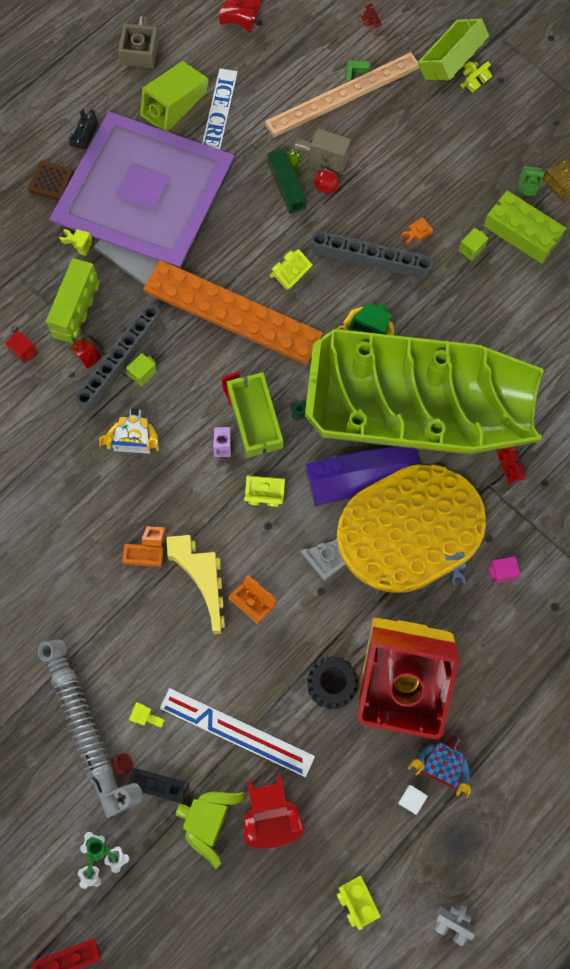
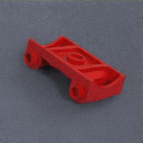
(240, 12)

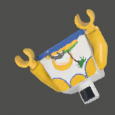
(131, 434)

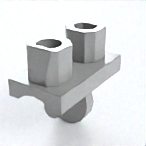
(457, 921)

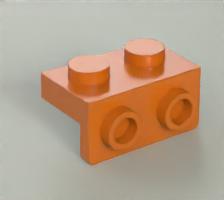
(253, 600)

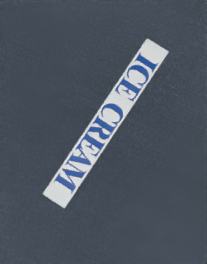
(219, 108)

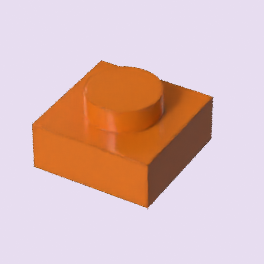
(154, 536)

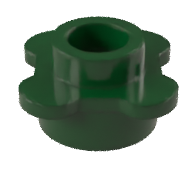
(296, 415)

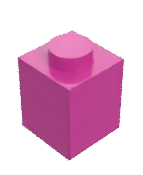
(503, 570)

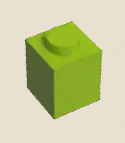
(473, 244)
(142, 369)

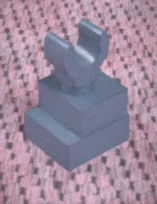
(456, 574)

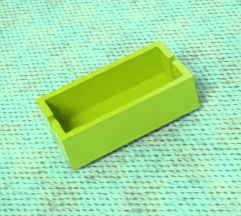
(453, 49)
(524, 226)
(73, 301)
(255, 415)

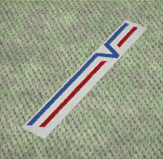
(237, 732)

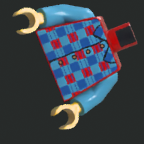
(444, 764)

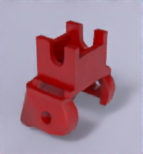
(272, 819)

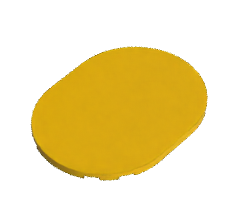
(406, 524)

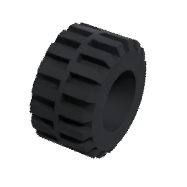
(338, 665)

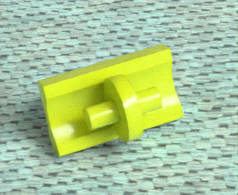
(471, 70)

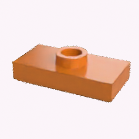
(143, 555)

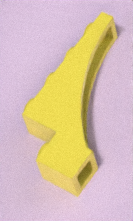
(203, 571)

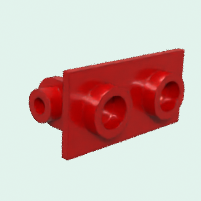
(508, 460)

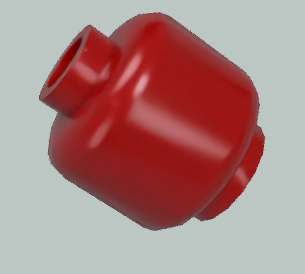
(326, 181)

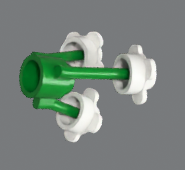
(96, 850)

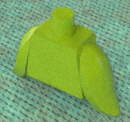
(205, 821)

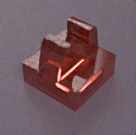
(370, 17)

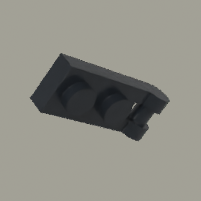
(158, 785)

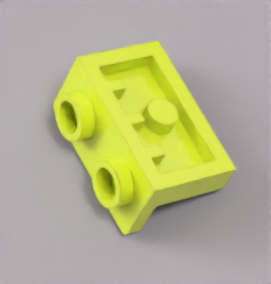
(291, 268)
(359, 903)

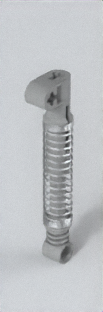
(86, 735)

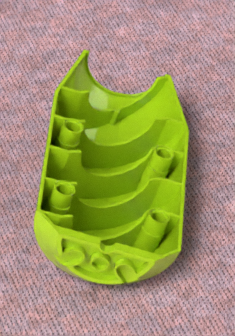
(420, 393)

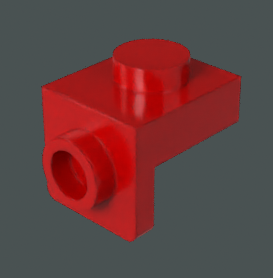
(85, 352)

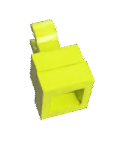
(81, 240)
(141, 715)

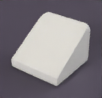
(412, 799)

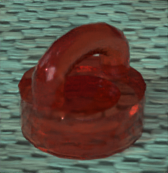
(122, 764)

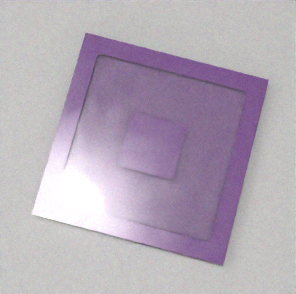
(143, 189)

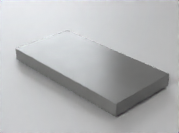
(134, 264)

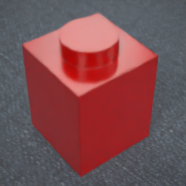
(21, 347)

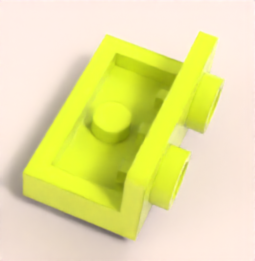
(264, 490)

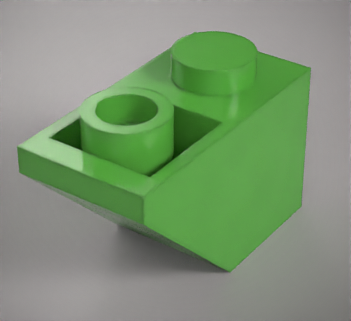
(530, 180)

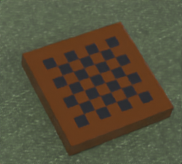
(50, 180)

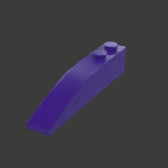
(350, 473)

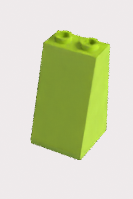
(172, 95)

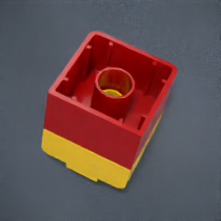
(407, 678)

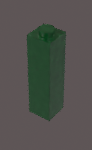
(286, 180)

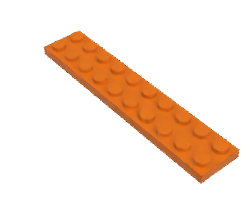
(232, 312)

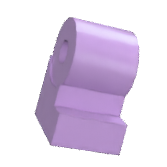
(222, 442)

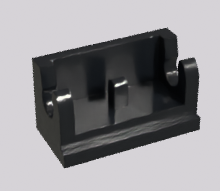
(83, 130)

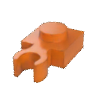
(418, 230)

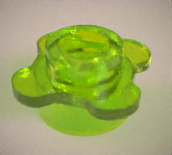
(294, 158)

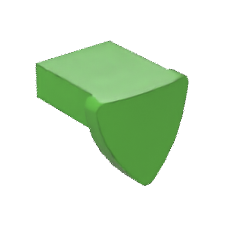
(356, 67)

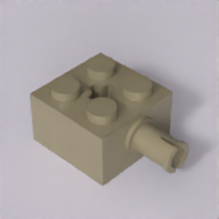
(138, 44)
(326, 151)

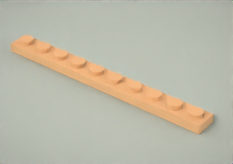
(341, 95)

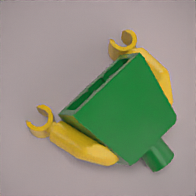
(370, 320)

